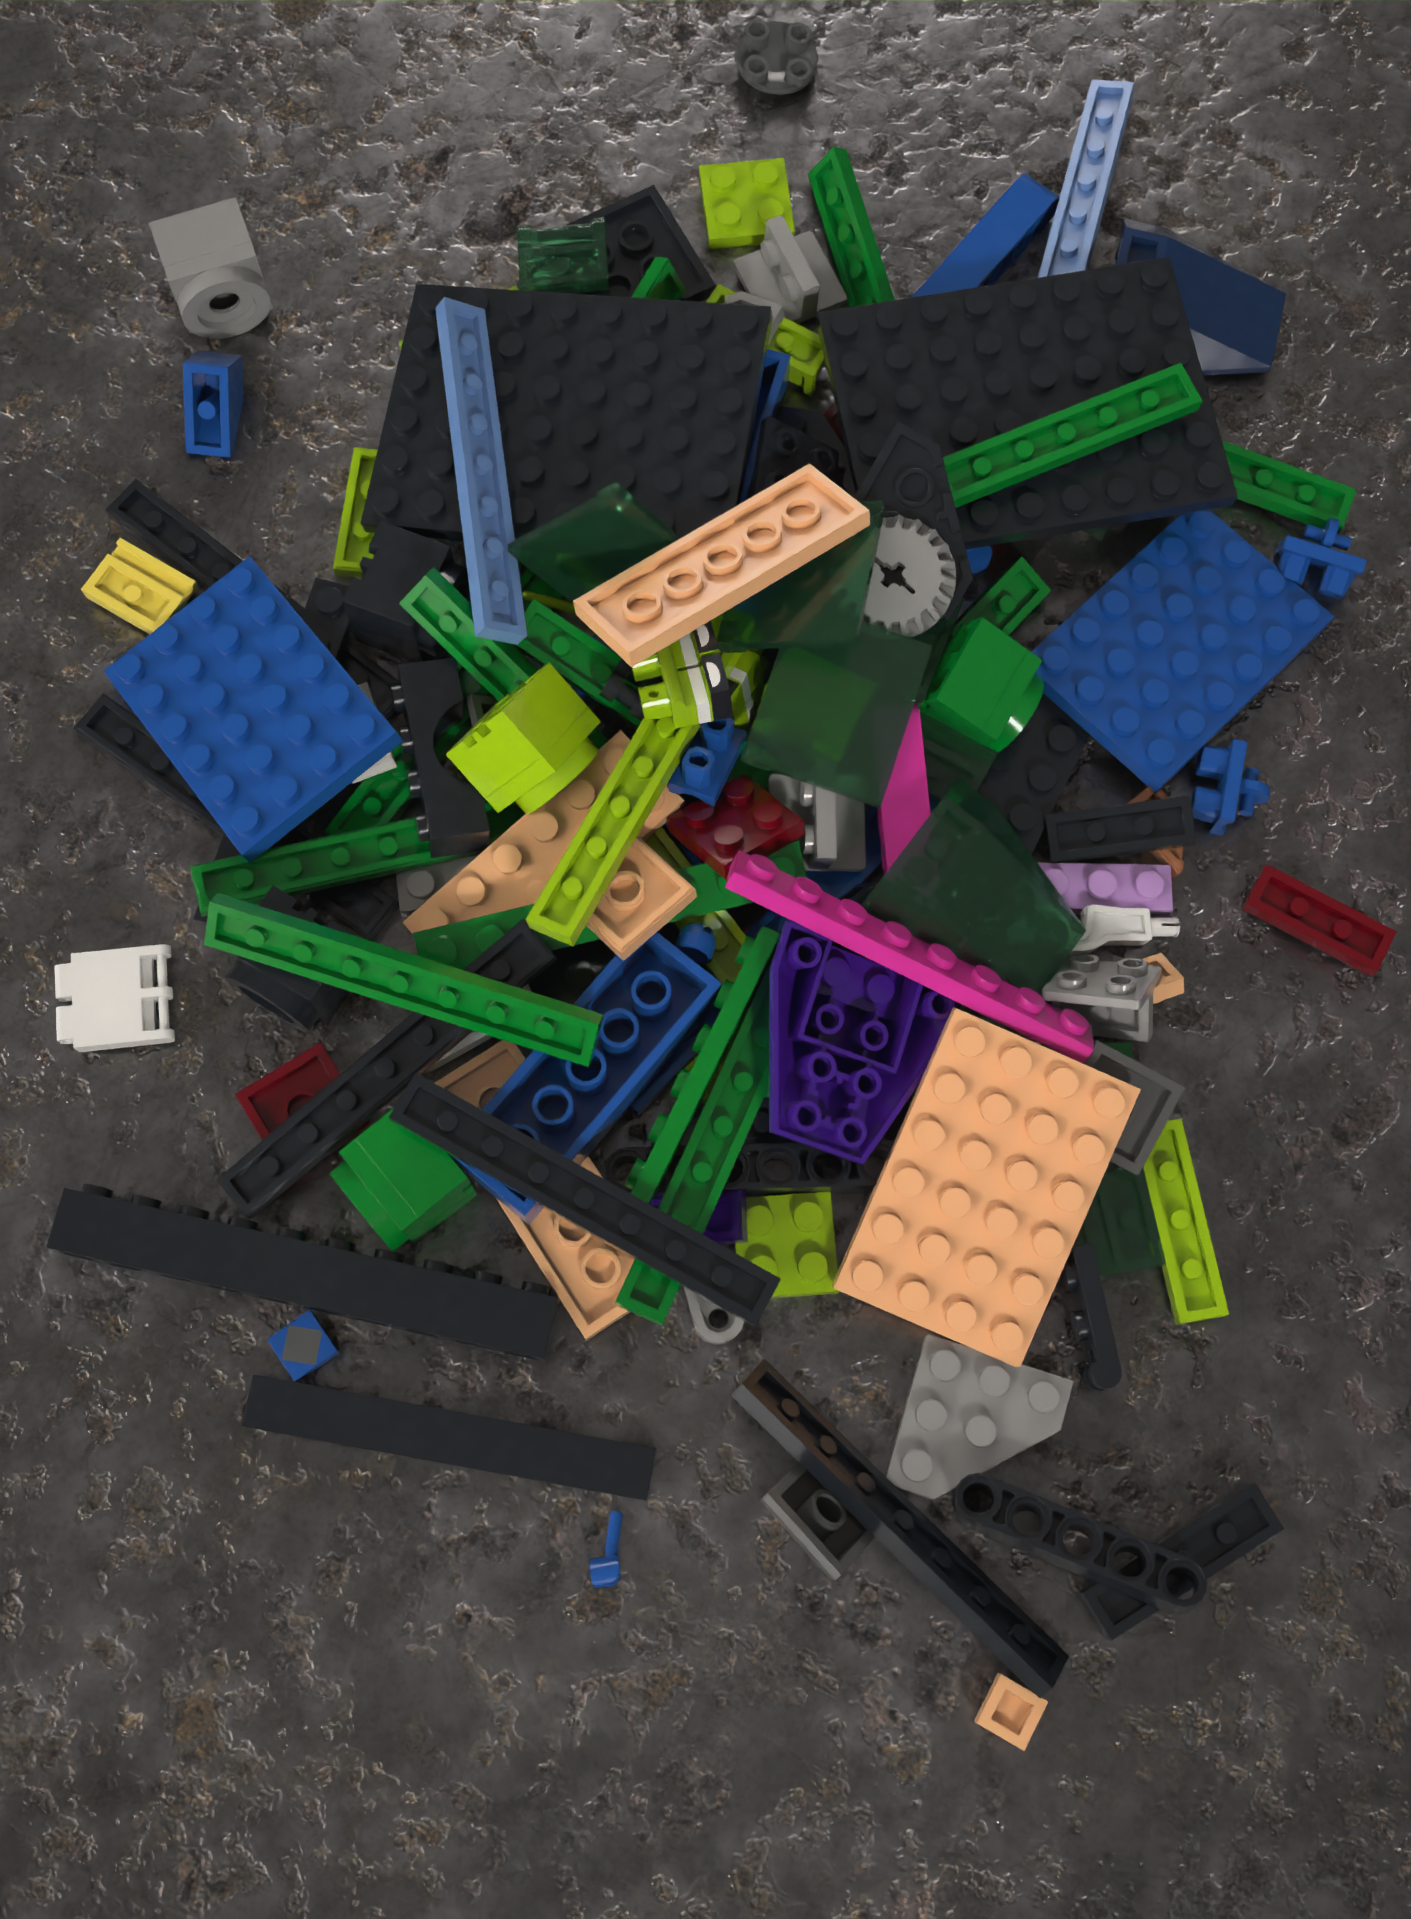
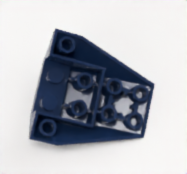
(1227, 309)

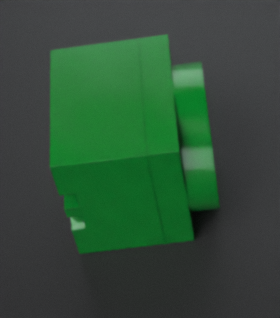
(984, 685)
(401, 1182)

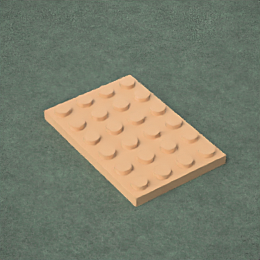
(986, 1187)

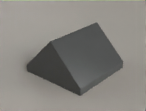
(817, 1521)

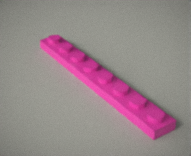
(898, 950)

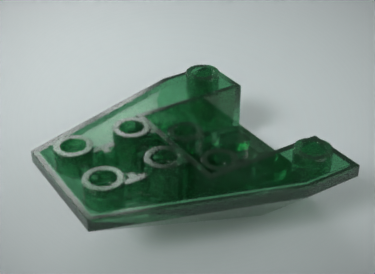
(978, 893)

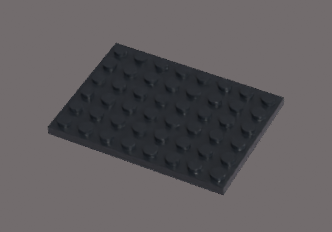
(1014, 353)
(583, 402)

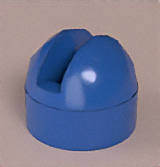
(697, 942)

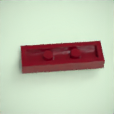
(1319, 920)

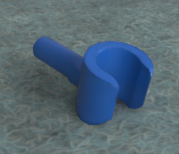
(606, 1570)

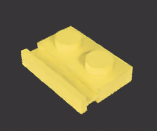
(139, 587)

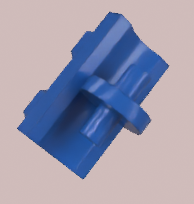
(1338, 566)
(708, 761)
(1226, 767)

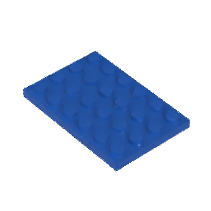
(1177, 645)
(252, 709)

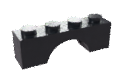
(452, 810)

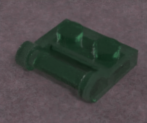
(564, 267)

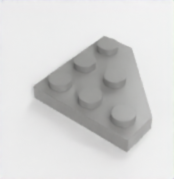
(969, 1416)

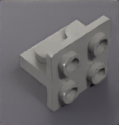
(791, 273)
(831, 824)
(1108, 994)

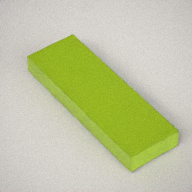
(352, 538)

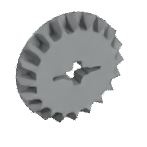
(927, 573)

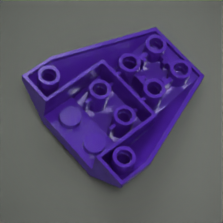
(844, 1044)

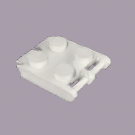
(114, 998)

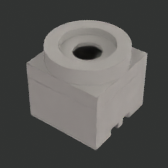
(212, 270)

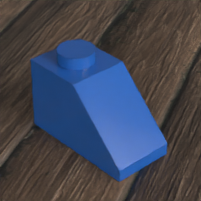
(212, 402)

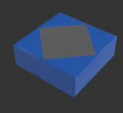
(303, 1346)

